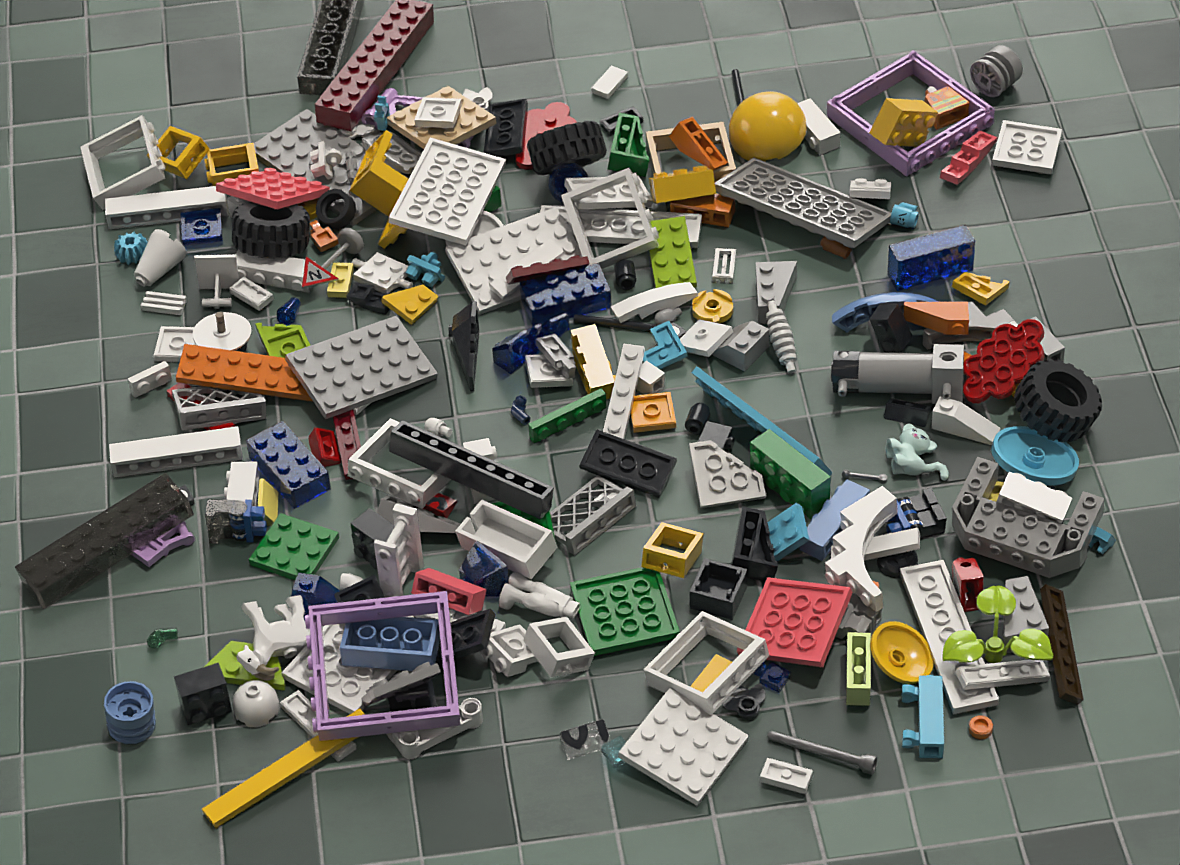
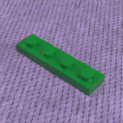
(567, 415)

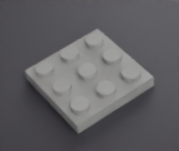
(400, 683)

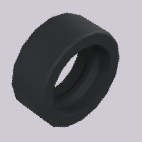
(324, 203)

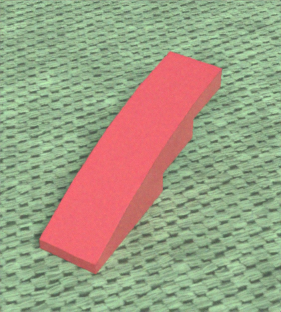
(969, 157)

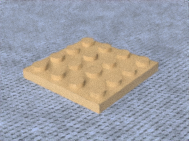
(470, 121)

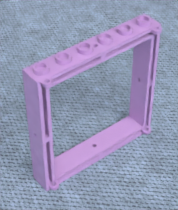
(841, 106)
(390, 721)

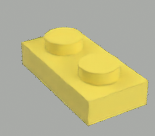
(341, 287)

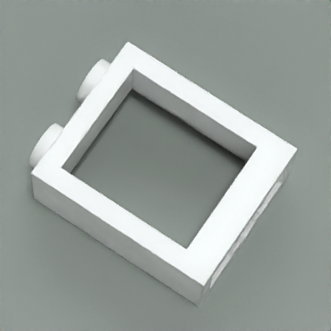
(555, 664)

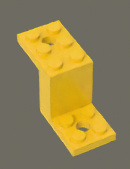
(380, 185)

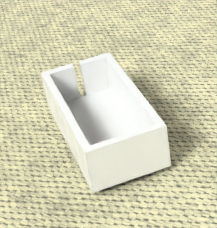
(509, 537)

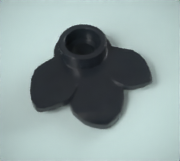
(744, 698)

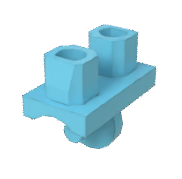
(427, 265)

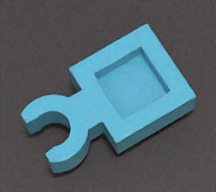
(382, 111)

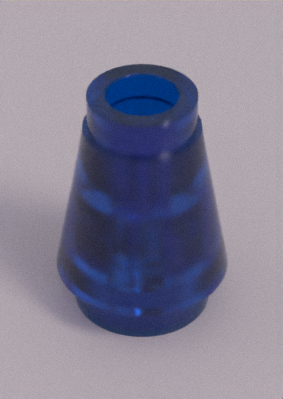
(288, 312)

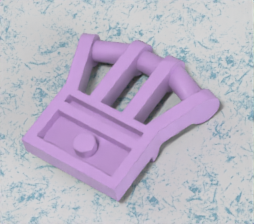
(161, 546)

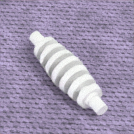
(781, 337)

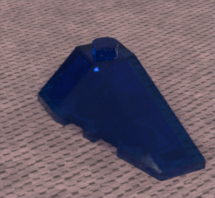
(511, 351)

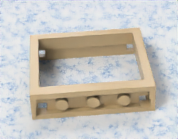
(716, 132)

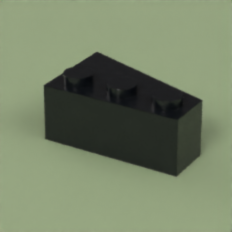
(753, 545)

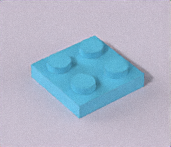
(788, 531)

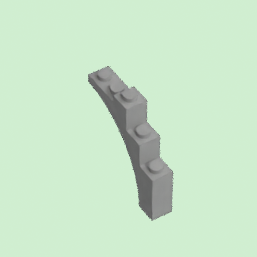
(982, 327)

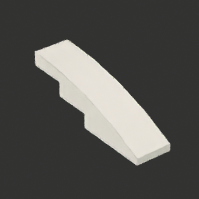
(654, 300)

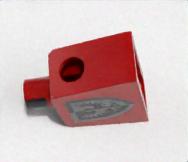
(967, 574)

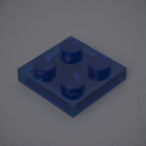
(201, 227)

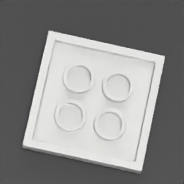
(1027, 147)

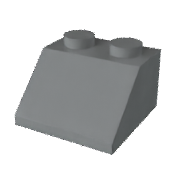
(744, 345)

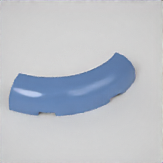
(862, 309)

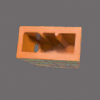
(948, 104)

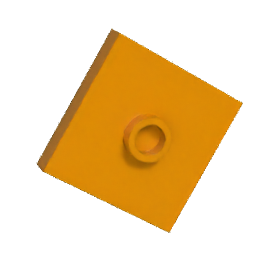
(652, 412)

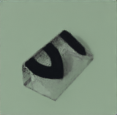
(584, 738)

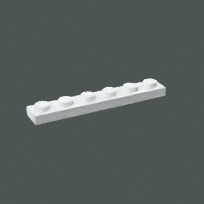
(624, 390)

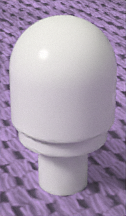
(437, 427)

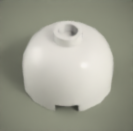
(255, 703)

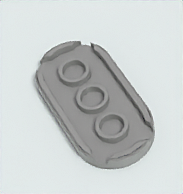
(401, 154)

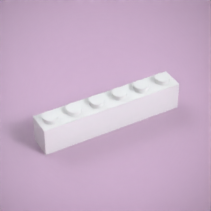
(161, 206)
(175, 451)

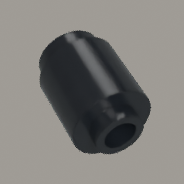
(625, 274)
(697, 418)

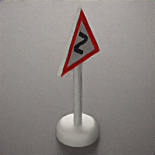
(315, 274)

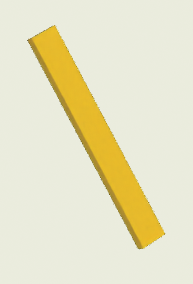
(273, 777)

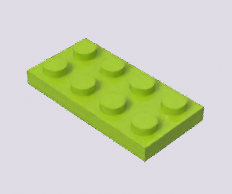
(673, 257)

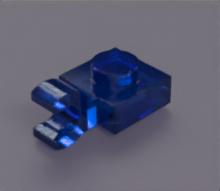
(773, 676)

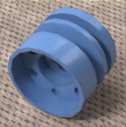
(130, 712)

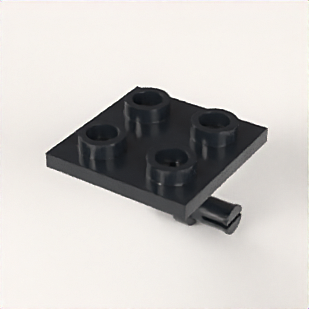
(414, 698)

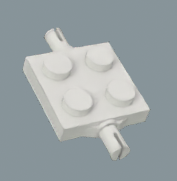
(382, 273)

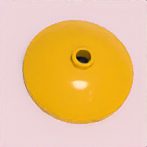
(901, 652)

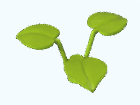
(965, 648)

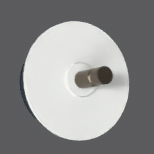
(223, 331)

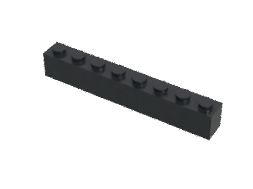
(471, 469)

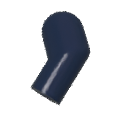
(518, 410)

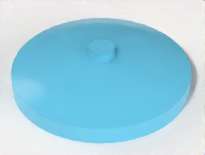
(1034, 456)

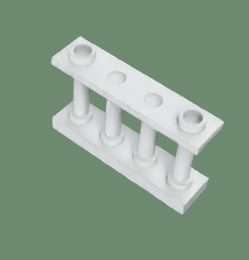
(400, 552)

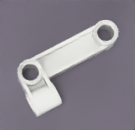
(414, 742)

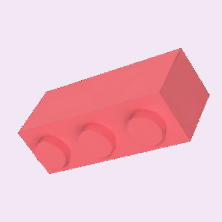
(461, 594)

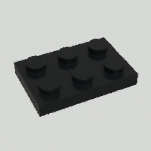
(469, 634)

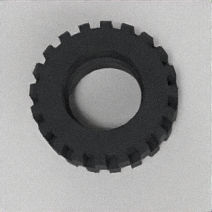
(570, 143)
(270, 231)
(1058, 400)

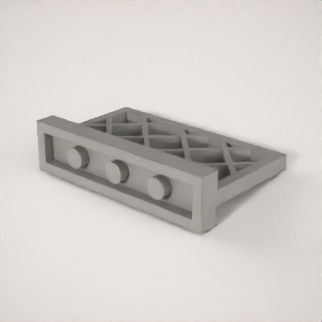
(214, 412)
(596, 521)

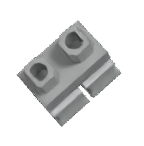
(858, 618)

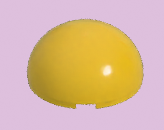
(767, 126)

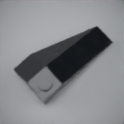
(466, 339)

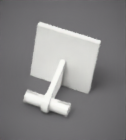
(216, 273)

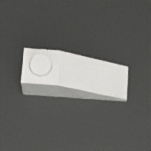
(960, 420)

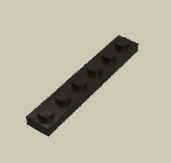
(1061, 645)

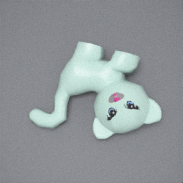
(907, 451)

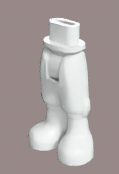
(540, 599)

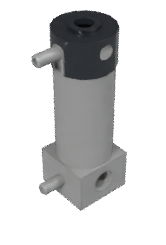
(901, 372)

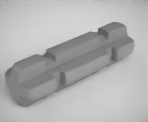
(351, 163)

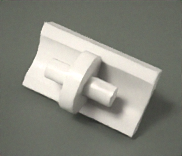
(324, 161)

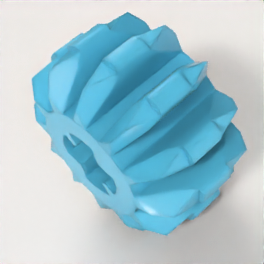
(130, 247)

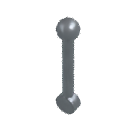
(882, 477)

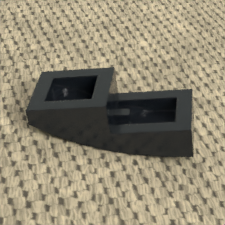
(366, 297)

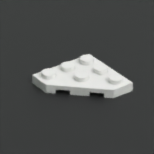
(723, 477)

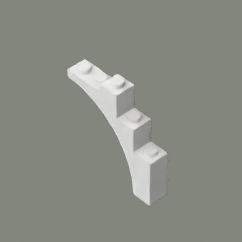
(859, 526)

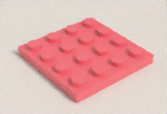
(272, 188)
(798, 619)

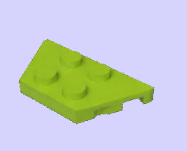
(282, 339)
(236, 673)

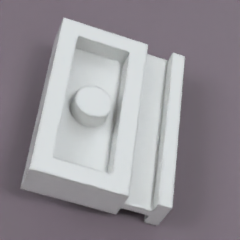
(867, 189)

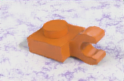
(322, 238)

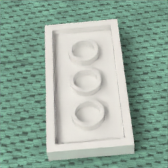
(613, 197)

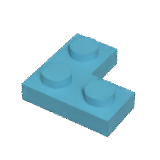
(668, 349)

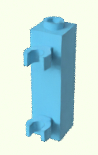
(930, 716)

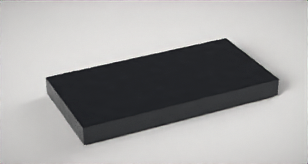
(508, 133)
(628, 463)

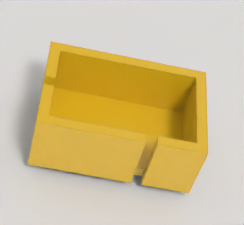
(903, 122)
(682, 184)

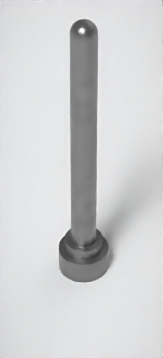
(865, 762)

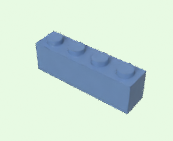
(827, 521)

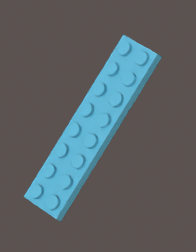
(749, 414)

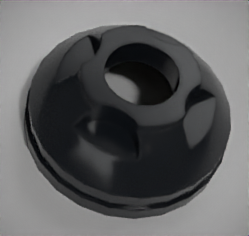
(891, 564)

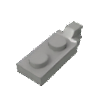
(557, 354)

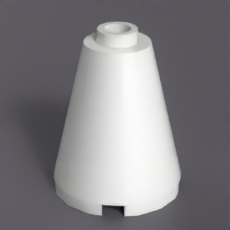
(158, 258)

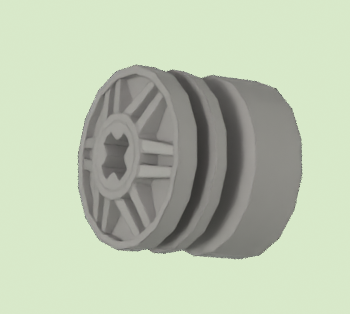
(996, 71)

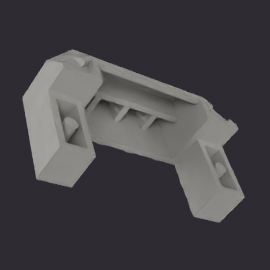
(1020, 536)

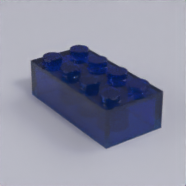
(931, 257)
(569, 292)
(288, 464)

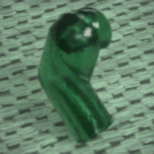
(159, 636)

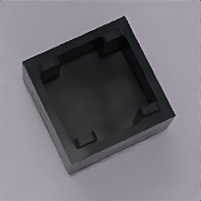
(718, 588)

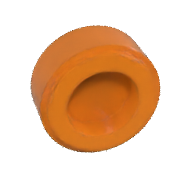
(980, 727)

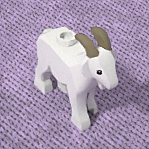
(274, 639)

